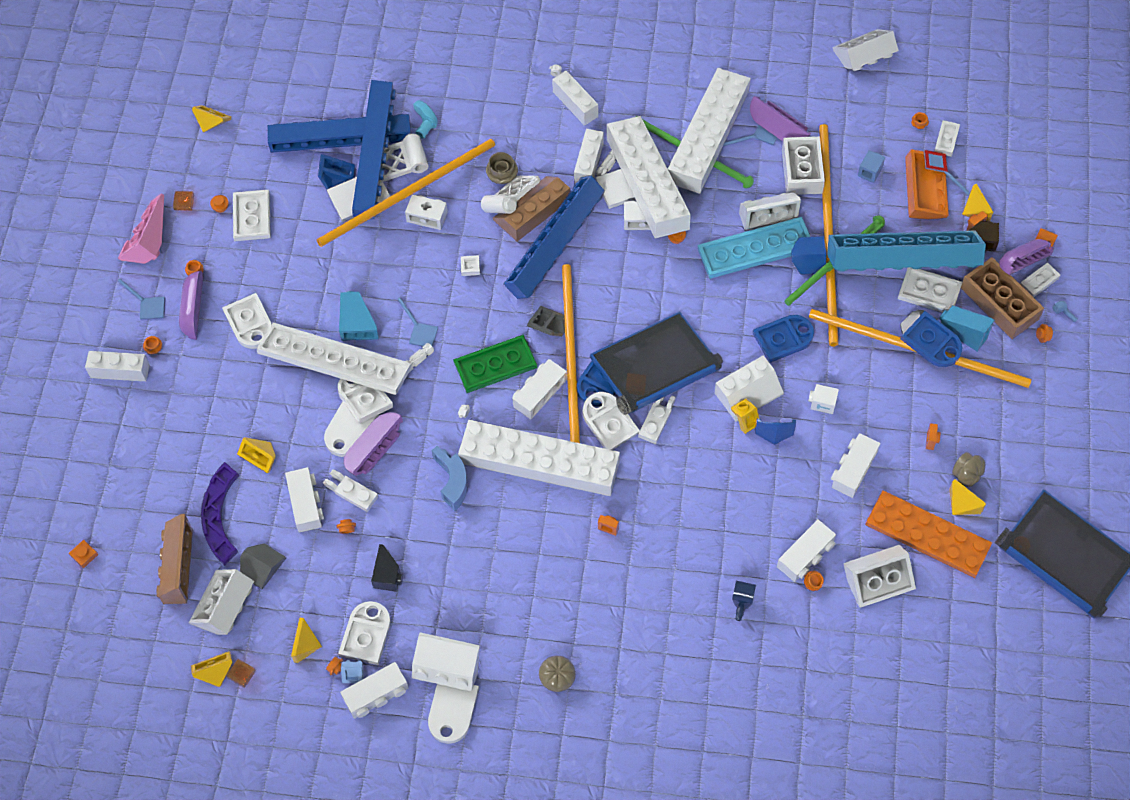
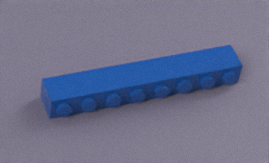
(329, 133)
(373, 146)
(554, 237)

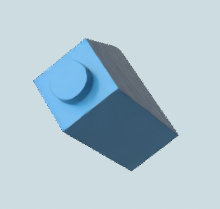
(355, 318)
(968, 326)

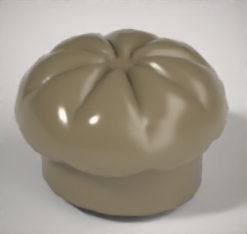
(501, 168)
(969, 469)
(557, 673)

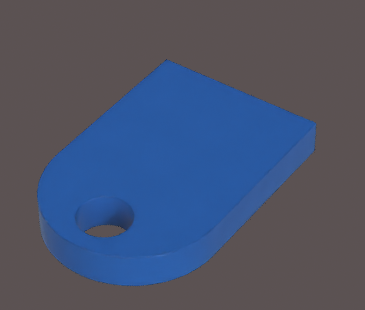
(783, 337)
(932, 340)
(593, 381)

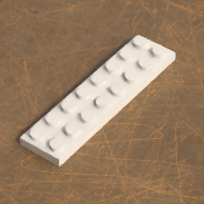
(334, 358)

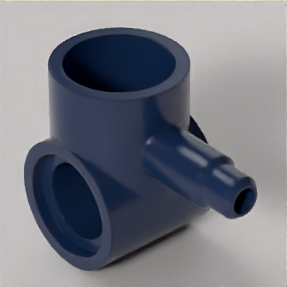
(743, 597)

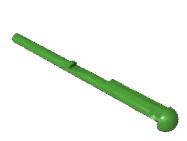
(747, 181)
(878, 223)

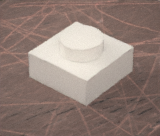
(470, 265)

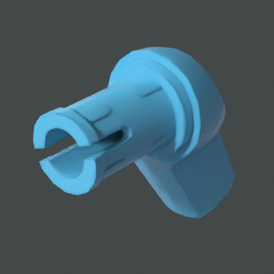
(428, 117)

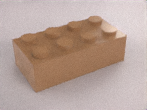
(1002, 298)

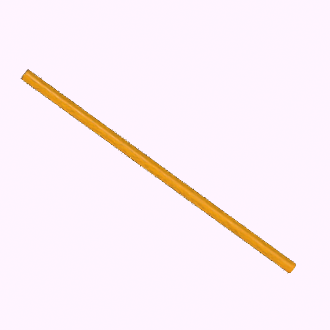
(828, 230)

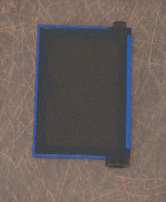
(655, 362)
(1067, 553)

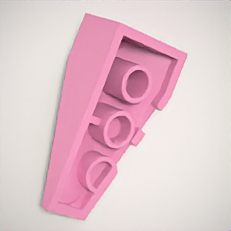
(148, 235)

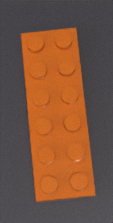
(928, 534)

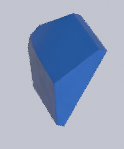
(334, 171)
(809, 254)
(775, 431)

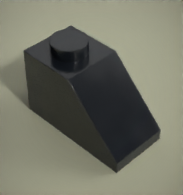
(386, 571)

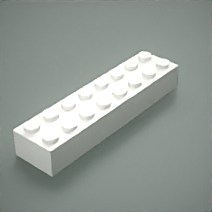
(708, 130)
(648, 177)
(539, 457)

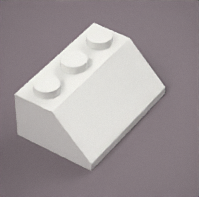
(866, 49)
(769, 210)
(752, 382)
(880, 575)
(222, 601)
(445, 661)

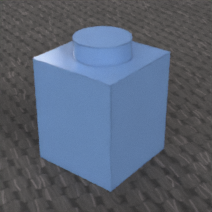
(871, 166)

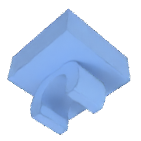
(352, 671)

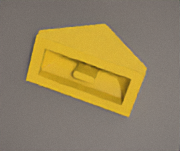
(208, 117)
(977, 203)
(258, 453)
(964, 501)
(304, 643)
(213, 669)

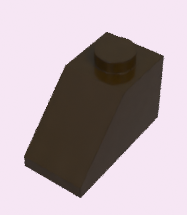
(989, 234)

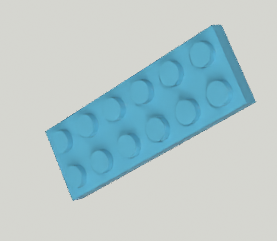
(751, 247)

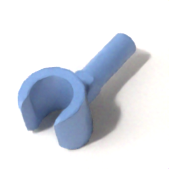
(1061, 306)

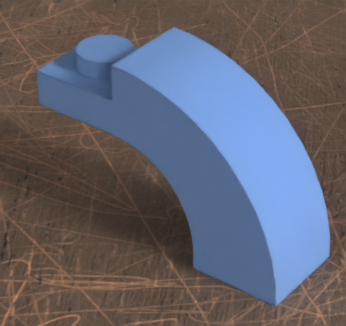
(456, 488)

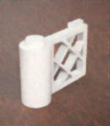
(413, 157)
(506, 199)

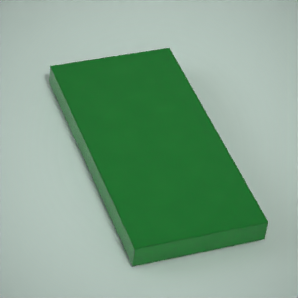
(495, 363)

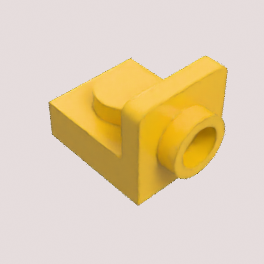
(746, 414)

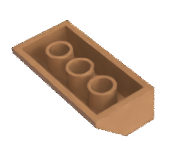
(534, 207)
(175, 561)

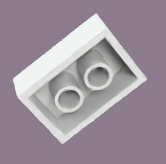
(803, 165)

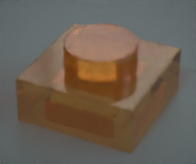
(183, 200)
(241, 673)

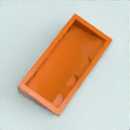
(925, 189)

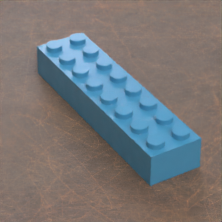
(906, 250)

